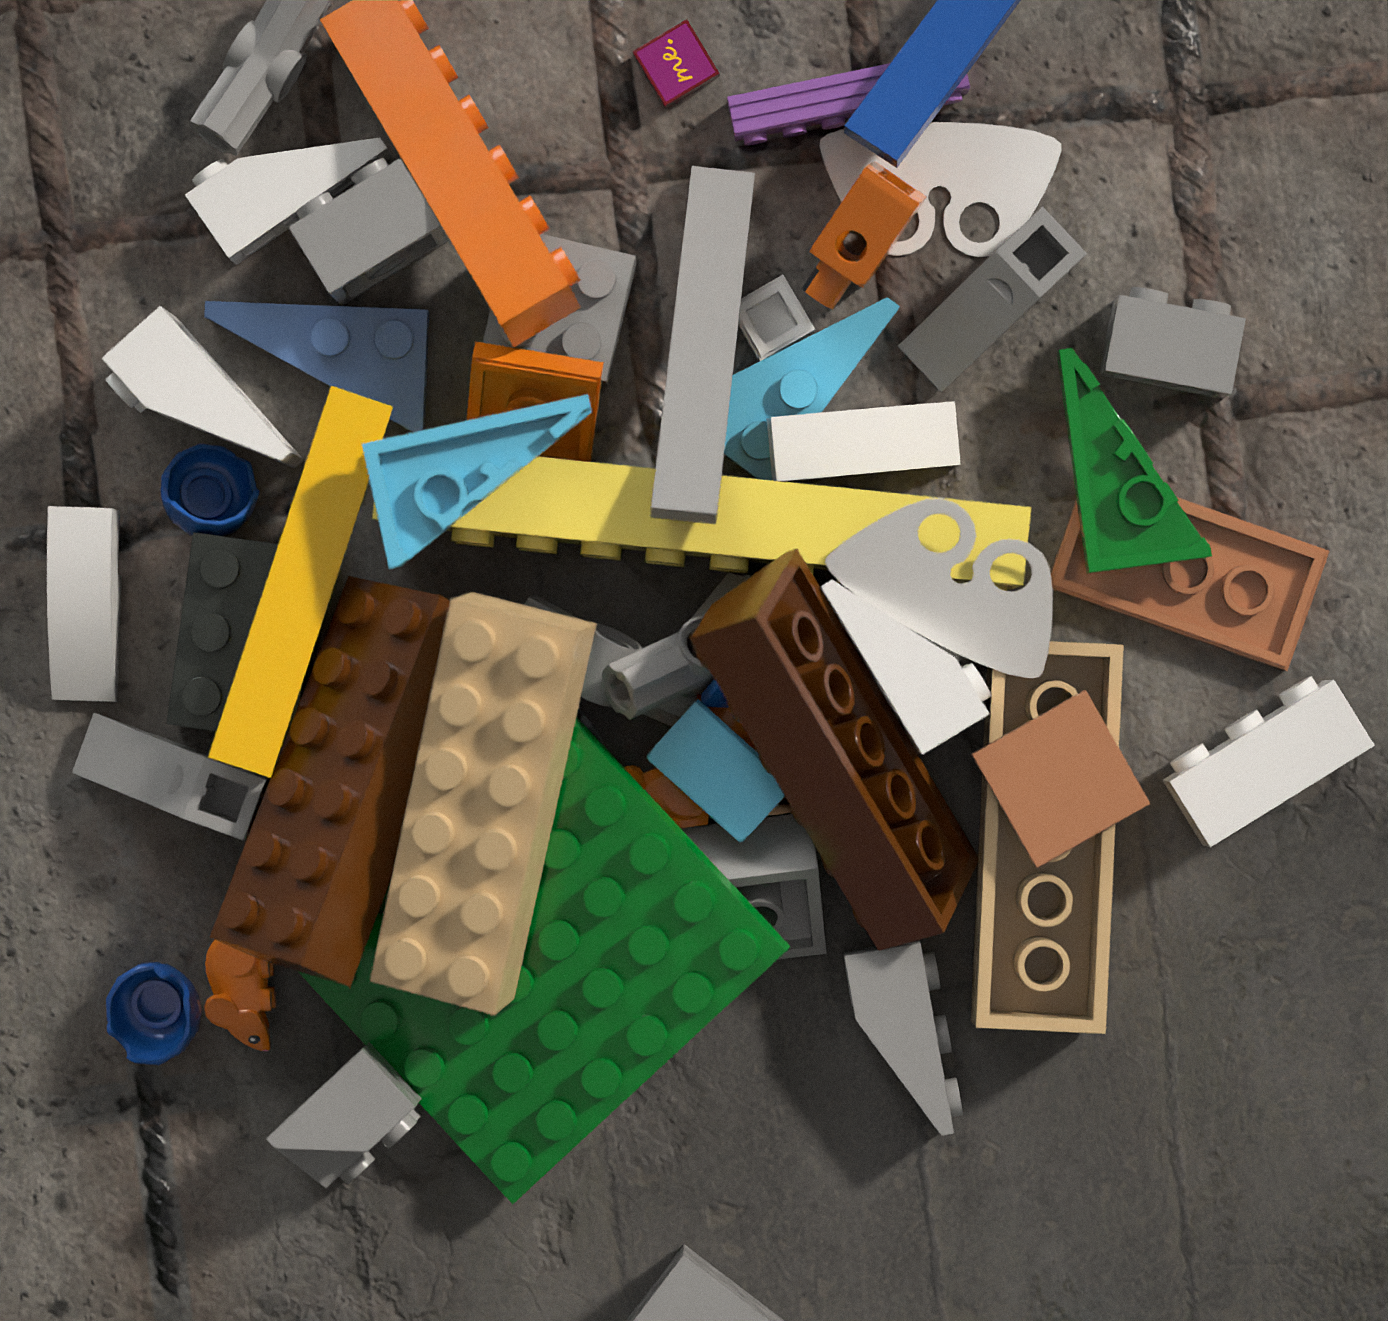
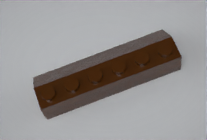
(837, 752)

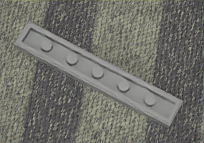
(703, 346)

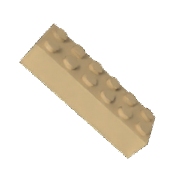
(482, 802)
(1049, 926)

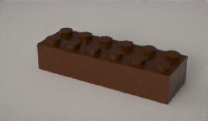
(339, 788)

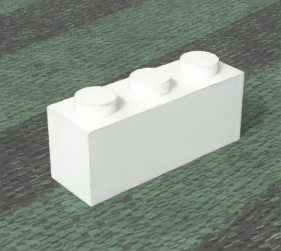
(1266, 760)

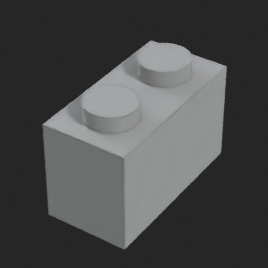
(1172, 344)

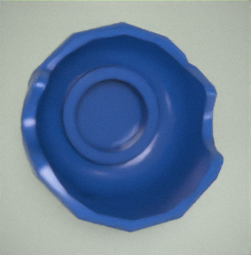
(208, 490)
(153, 1012)

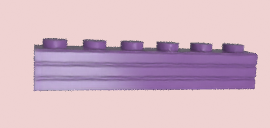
(806, 104)

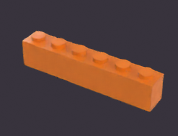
(453, 166)

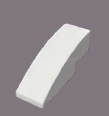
(863, 441)
(83, 602)

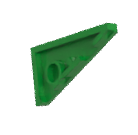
(1121, 500)

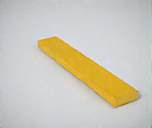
(299, 583)

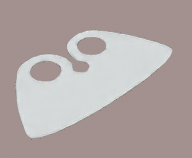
(973, 162)
(915, 588)

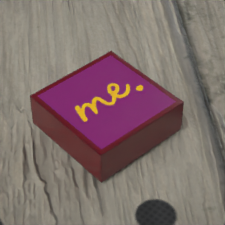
(676, 64)

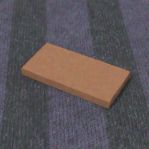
(1240, 600)

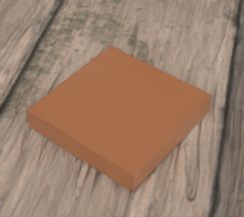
(1060, 778)

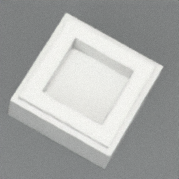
(773, 318)

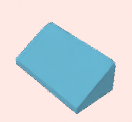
(717, 771)

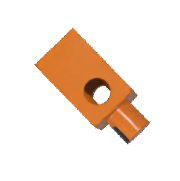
(879, 210)

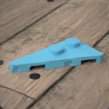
(797, 383)
(442, 473)

